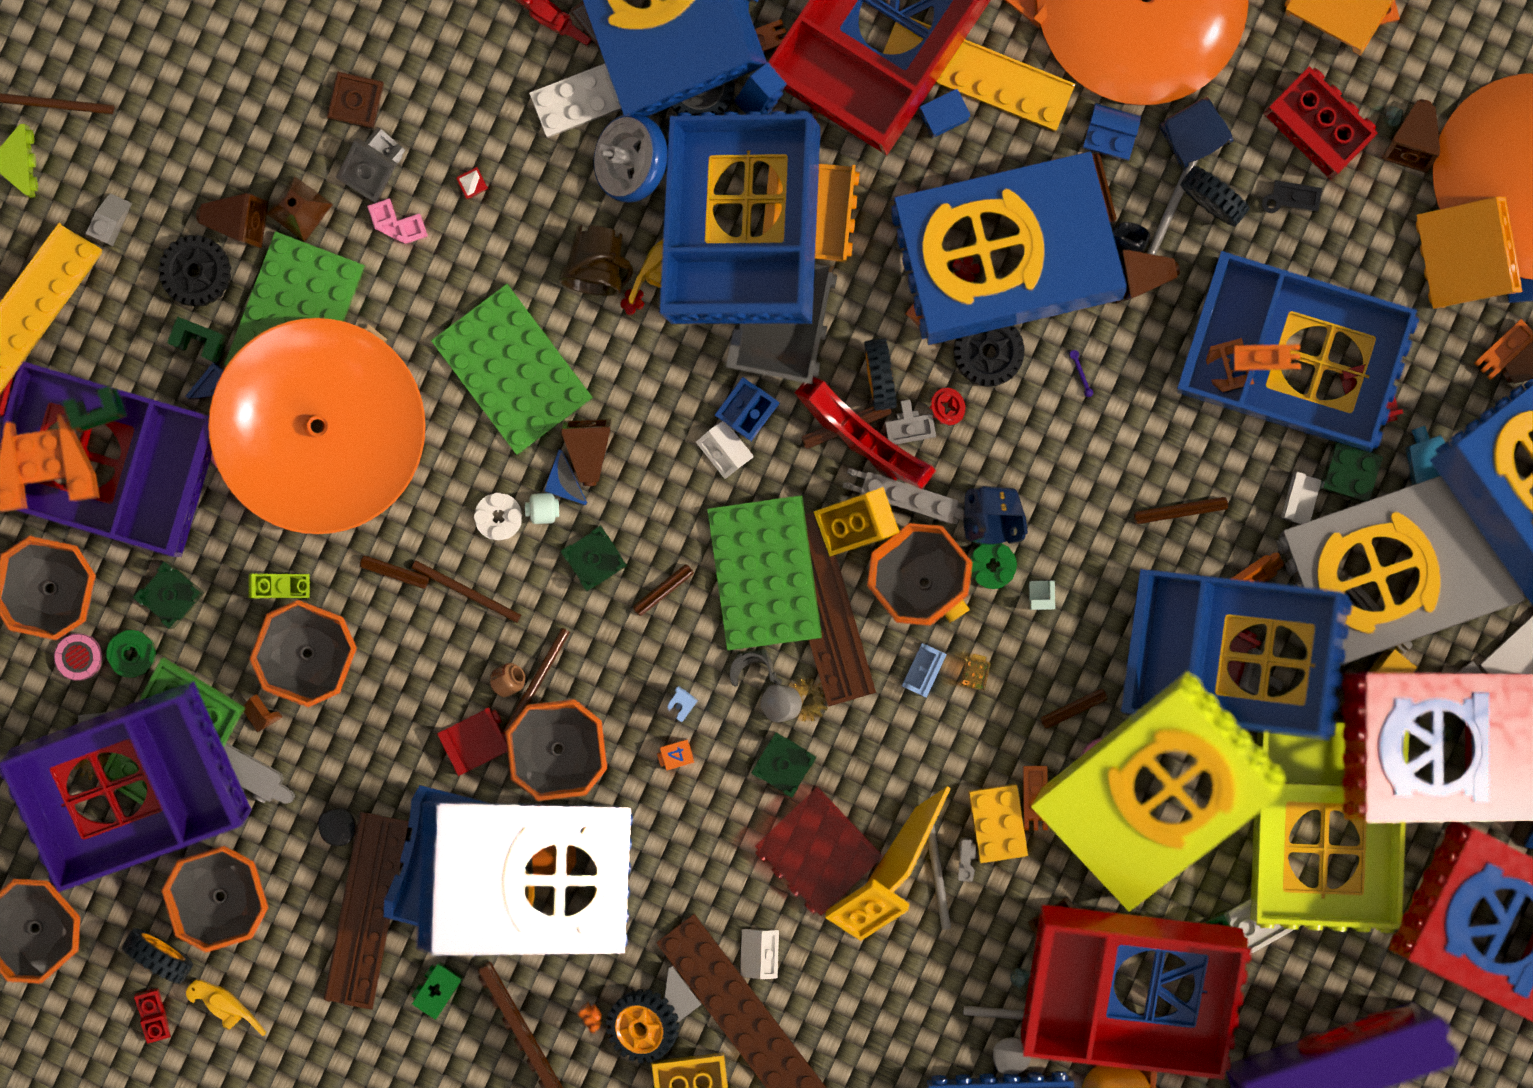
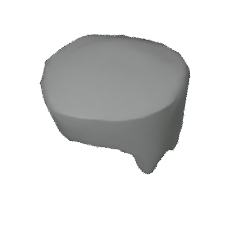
(781, 703)
(1009, 1056)

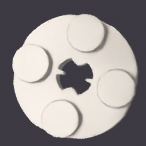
(484, 516)

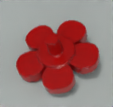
(965, 269)
(637, 304)

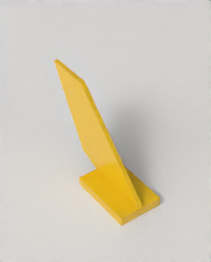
(875, 902)

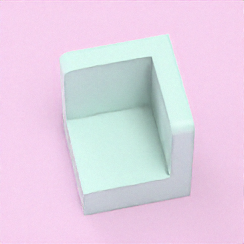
(1041, 595)

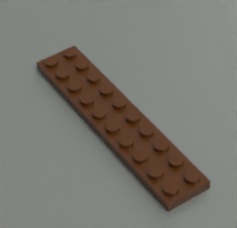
(736, 1007)

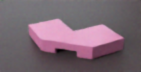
(403, 230)

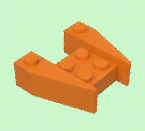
(43, 458)

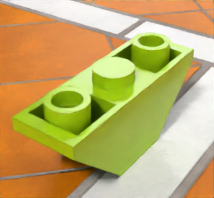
(18, 160)
(279, 585)

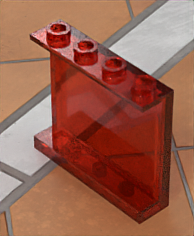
(818, 851)

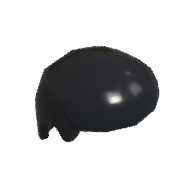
(1131, 237)

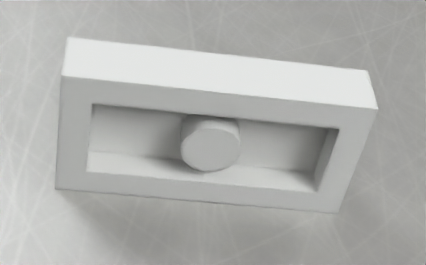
(724, 449)
(1301, 498)
(759, 953)

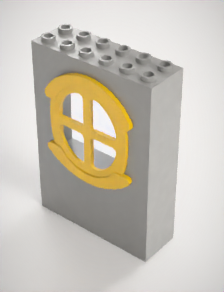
(1456, 565)

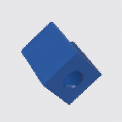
(944, 113)

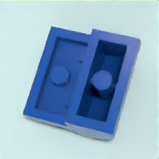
(1112, 131)
(747, 409)

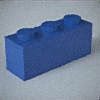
(761, 91)

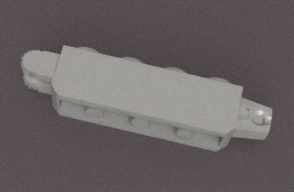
(910, 497)
(258, 777)

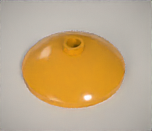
(1115, 1077)

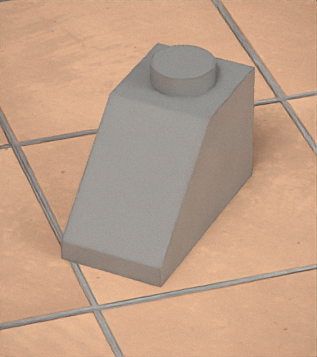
(109, 219)
(680, 994)

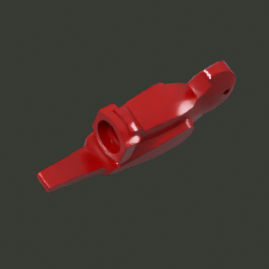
(554, 19)

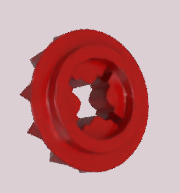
(956, 404)

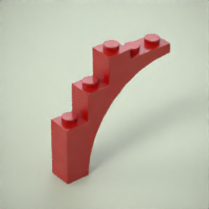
(861, 437)

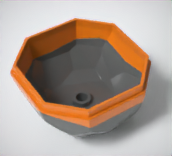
(909, 558)
(24, 580)
(280, 655)
(532, 753)
(193, 901)
(30, 954)

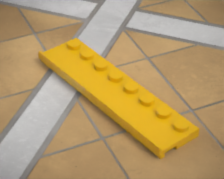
(996, 79)
(41, 295)

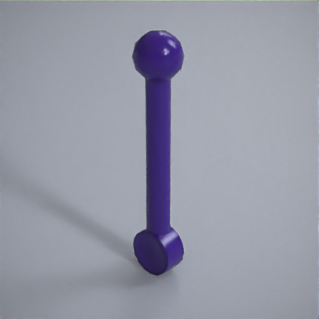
(1074, 354)

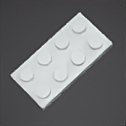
(575, 100)

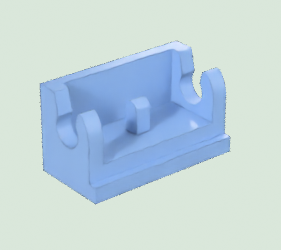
(924, 670)
(684, 700)

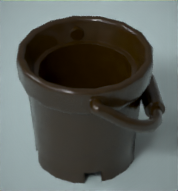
(596, 262)

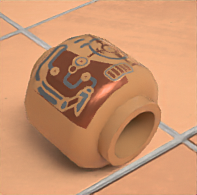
(507, 679)

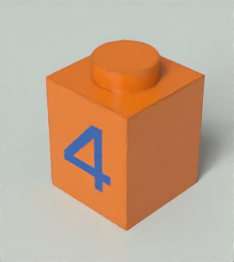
(675, 755)

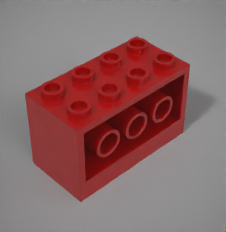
(1309, 134)

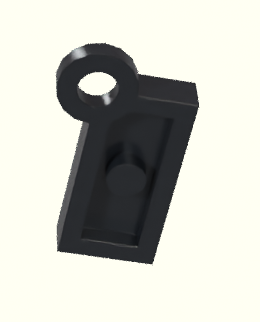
(1293, 196)

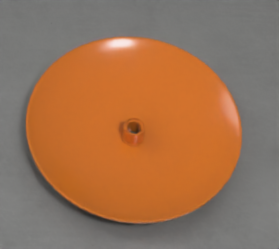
(1141, 48)
(1490, 155)
(367, 437)

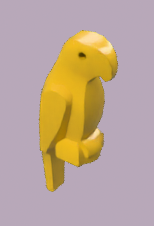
(650, 270)
(221, 1004)

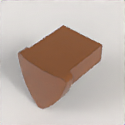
(259, 714)

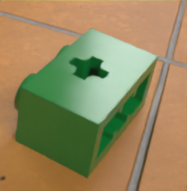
(448, 982)

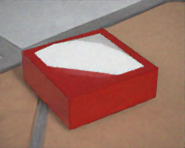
(472, 183)

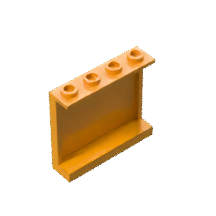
(1345, 20)
(833, 210)
(1468, 252)

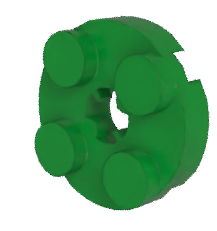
(1003, 573)
(124, 641)

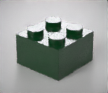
(1351, 472)

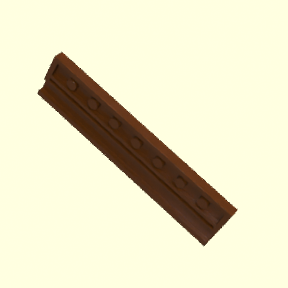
(840, 650)
(362, 923)
(514, 1020)

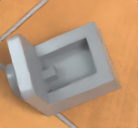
(386, 145)

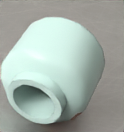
(542, 508)

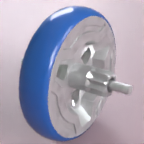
(617, 155)

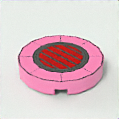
(78, 657)

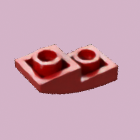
(152, 1015)

